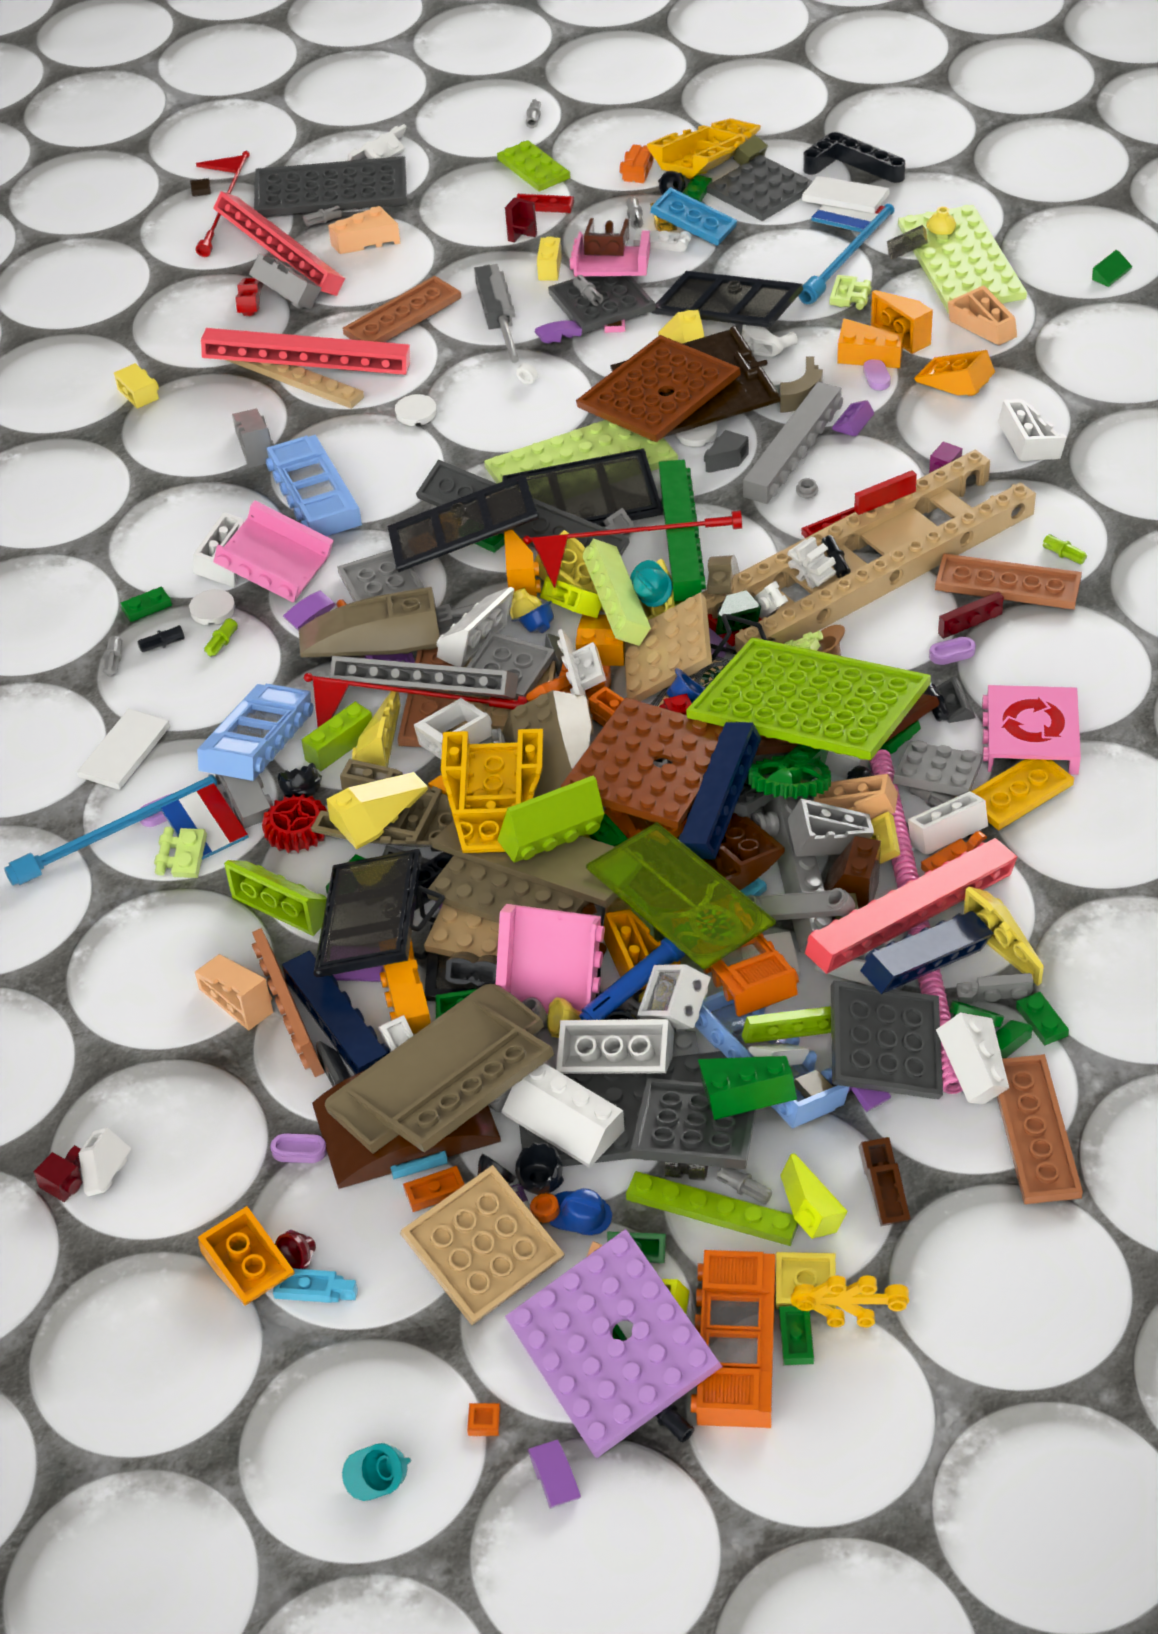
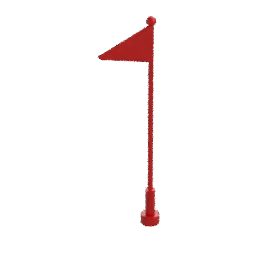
(229, 164)
(552, 548)
(330, 692)

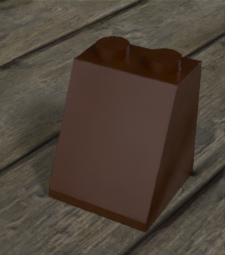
(857, 870)

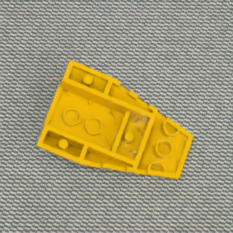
(702, 149)
(486, 782)

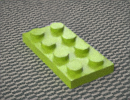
(533, 165)

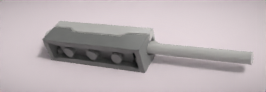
(496, 303)

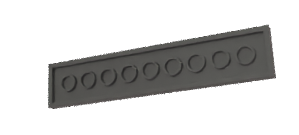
(451, 483)

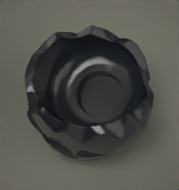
(300, 781)
(539, 1169)

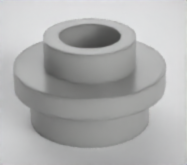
(807, 488)

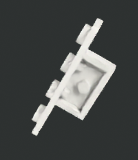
(383, 147)
(583, 665)

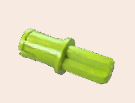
(1064, 549)
(221, 637)

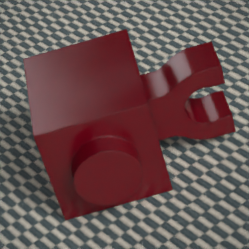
(60, 1175)

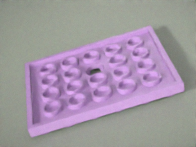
(600, 1380)

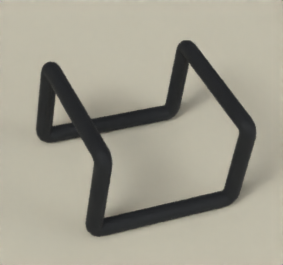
(720, 647)
(428, 917)

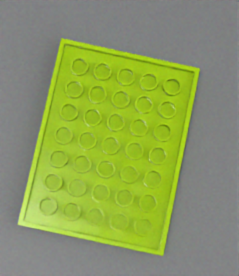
(811, 697)

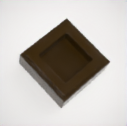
(200, 187)

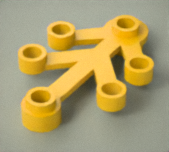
(808, 1297)

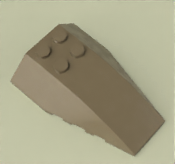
(566, 733)
(415, 825)

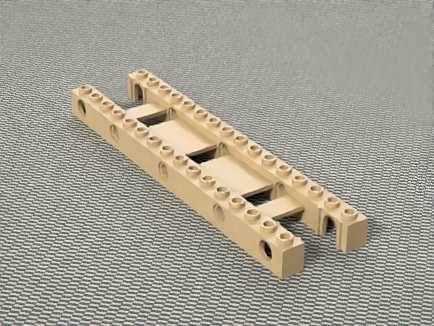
(897, 531)

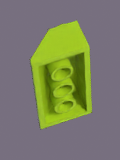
(551, 819)
(276, 896)

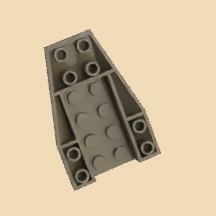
(374, 626)

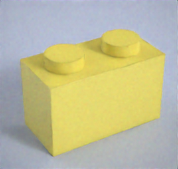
(549, 259)
(136, 385)

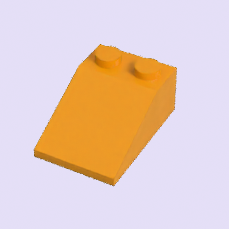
(903, 317)
(958, 372)
(520, 565)
(600, 632)
(244, 1256)

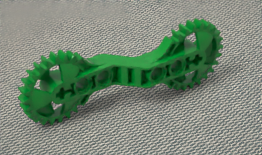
(792, 773)

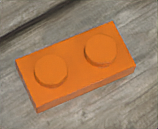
(432, 1188)

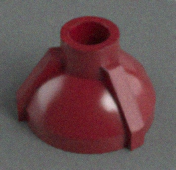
(296, 1248)

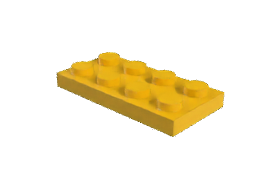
(1022, 790)

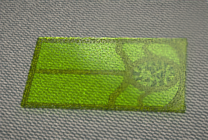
(680, 895)

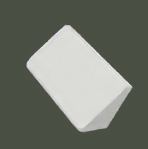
(794, 1053)

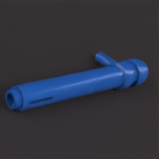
(631, 982)

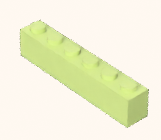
(616, 592)

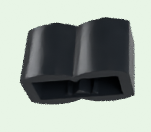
(468, 967)

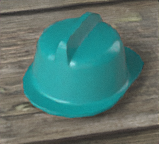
(651, 583)
(374, 1471)

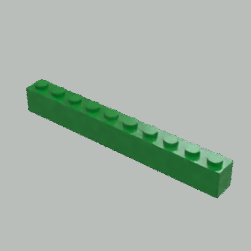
(682, 543)

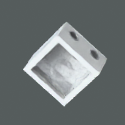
(674, 995)

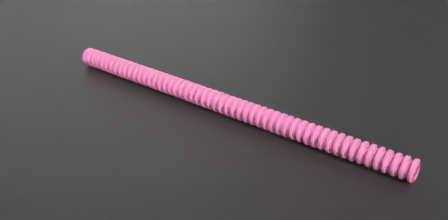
(904, 871)

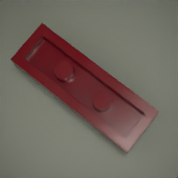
(970, 615)

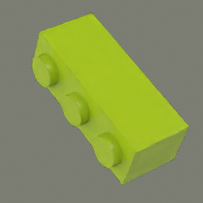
(336, 736)

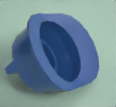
(537, 619)
(684, 684)
(582, 1212)

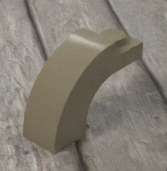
(795, 392)
(721, 574)

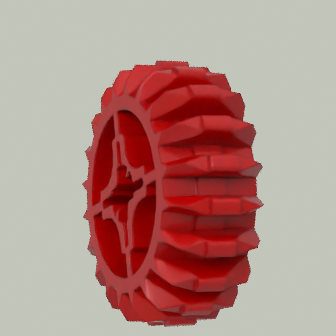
(290, 822)

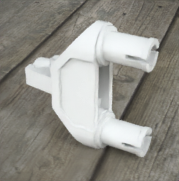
(765, 343)

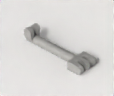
(446, 615)

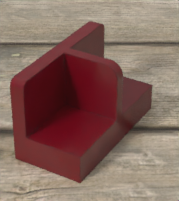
(520, 219)

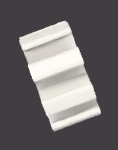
(811, 562)

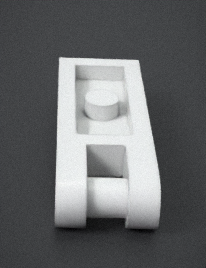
(665, 240)
(770, 599)

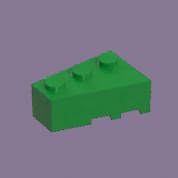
(746, 1083)

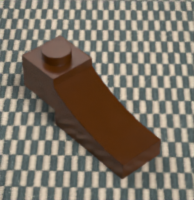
(884, 1181)

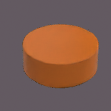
(545, 1207)

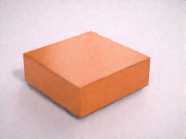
(483, 1419)

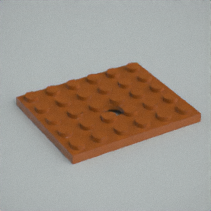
(632, 390)
(625, 755)

